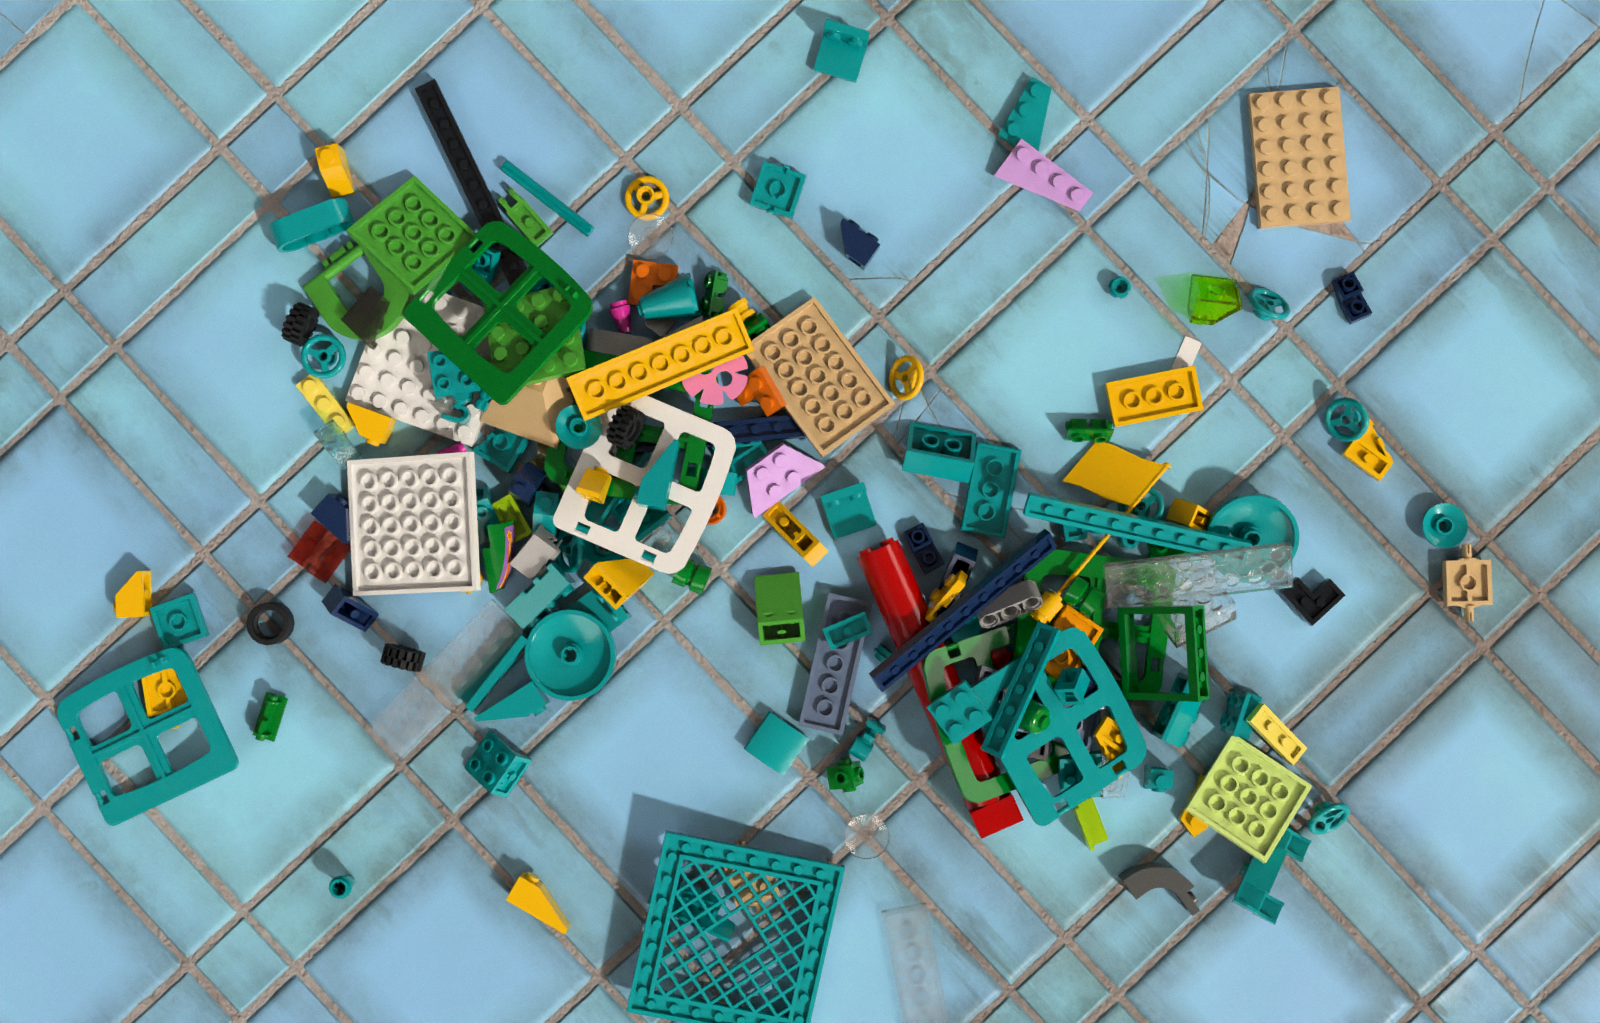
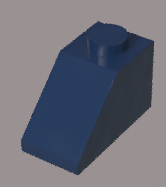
(526, 483)
(334, 515)
(349, 608)

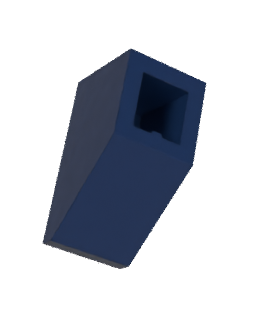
(857, 245)

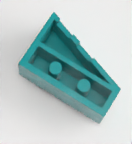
(540, 596)

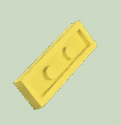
(325, 402)
(1276, 734)

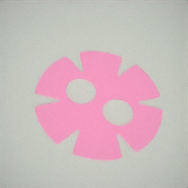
(712, 391)

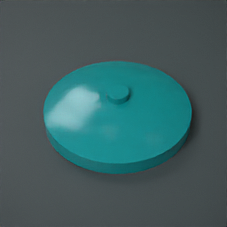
(1257, 519)
(570, 654)

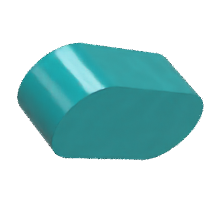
(311, 225)

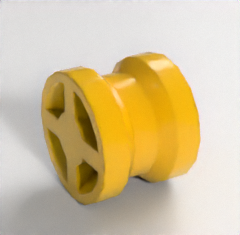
(743, 308)

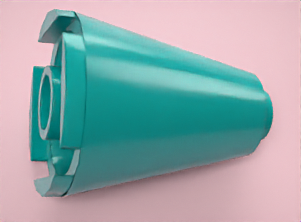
(671, 300)

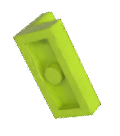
(1090, 823)

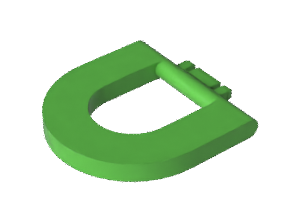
(333, 307)

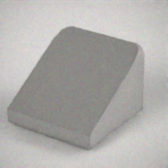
(660, 326)

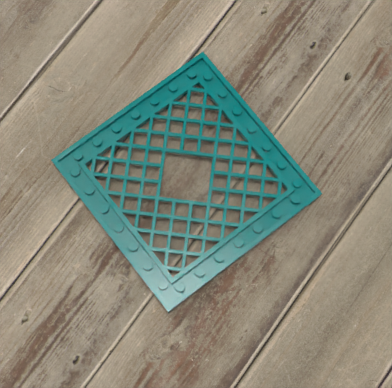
(687, 1009)

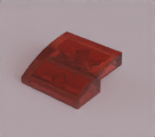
(319, 551)

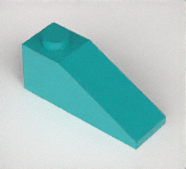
(656, 484)
(544, 510)
(519, 704)

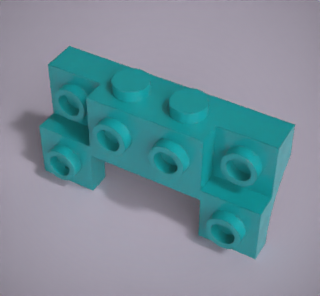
(1259, 877)

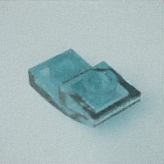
(337, 443)

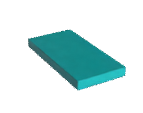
(990, 490)

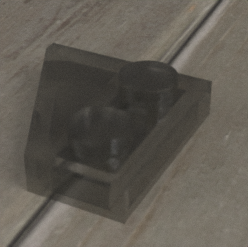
(367, 316)

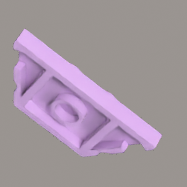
(778, 475)

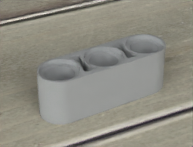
(614, 342)
(1011, 604)

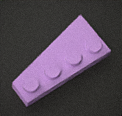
(1040, 175)

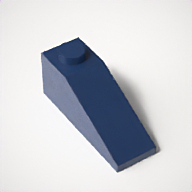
(962, 559)

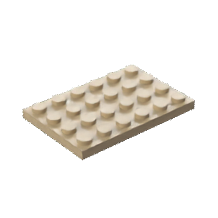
(1298, 157)
(820, 377)

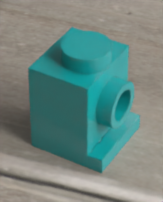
(1072, 686)
(1158, 778)

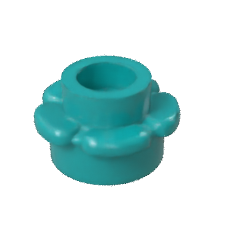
(1125, 287)
(882, 653)

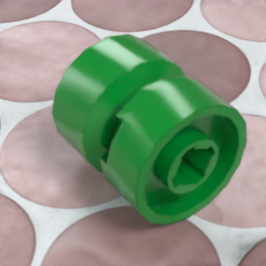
(693, 576)
(1083, 596)

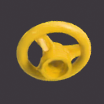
(641, 191)
(912, 378)

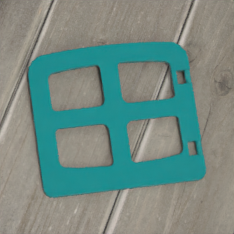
(1064, 725)
(146, 733)

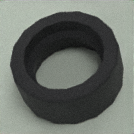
(253, 628)

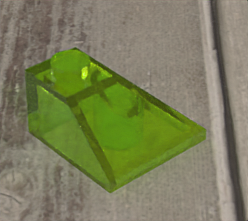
(1212, 299)

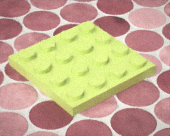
(1248, 798)

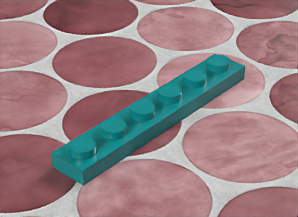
(1020, 690)

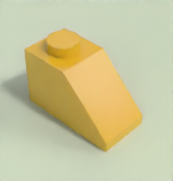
(335, 170)
(371, 425)
(594, 484)
(1188, 514)
(135, 596)

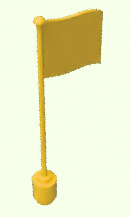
(1115, 477)

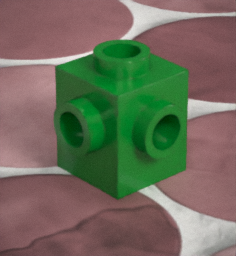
(845, 775)

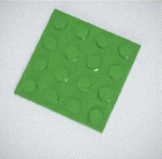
(411, 234)
(545, 310)

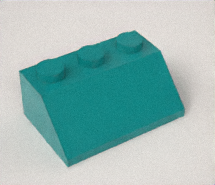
(939, 452)
(1176, 716)

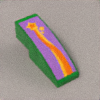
(499, 554)

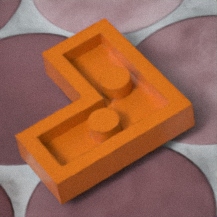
(646, 276)
(764, 390)

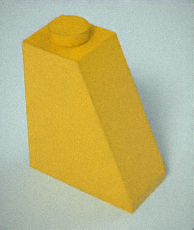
(618, 579)

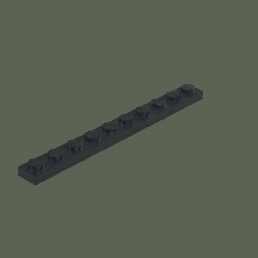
(467, 171)

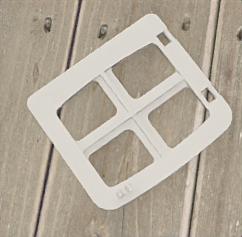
(702, 503)

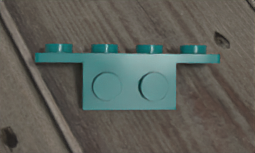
(722, 931)

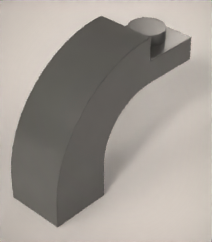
(1153, 875)

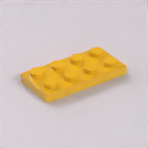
(1154, 396)

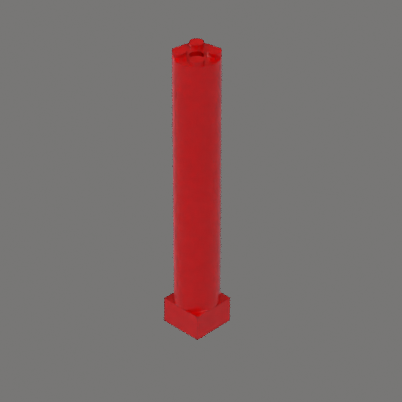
(904, 615)

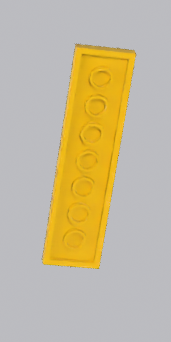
(660, 364)

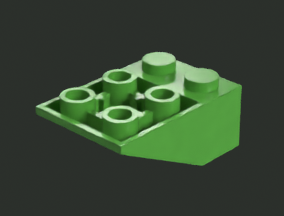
(779, 608)

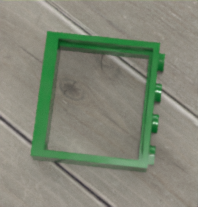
(1195, 647)

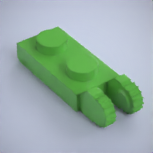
(526, 219)

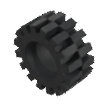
(300, 324)
(626, 427)
(403, 657)

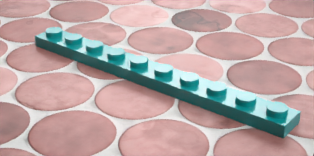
(1128, 525)

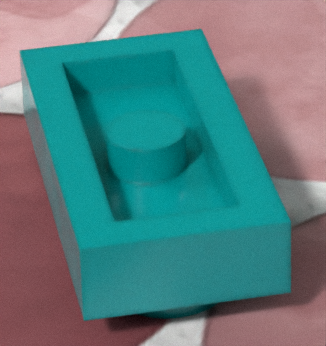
(847, 630)

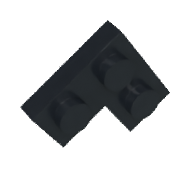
(1314, 604)

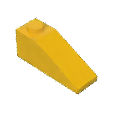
(795, 533)
(537, 901)

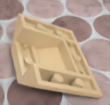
(531, 411)

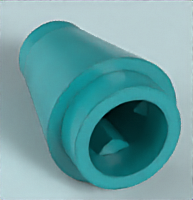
(341, 886)

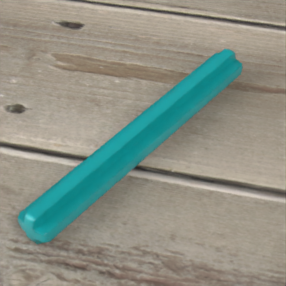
(547, 198)

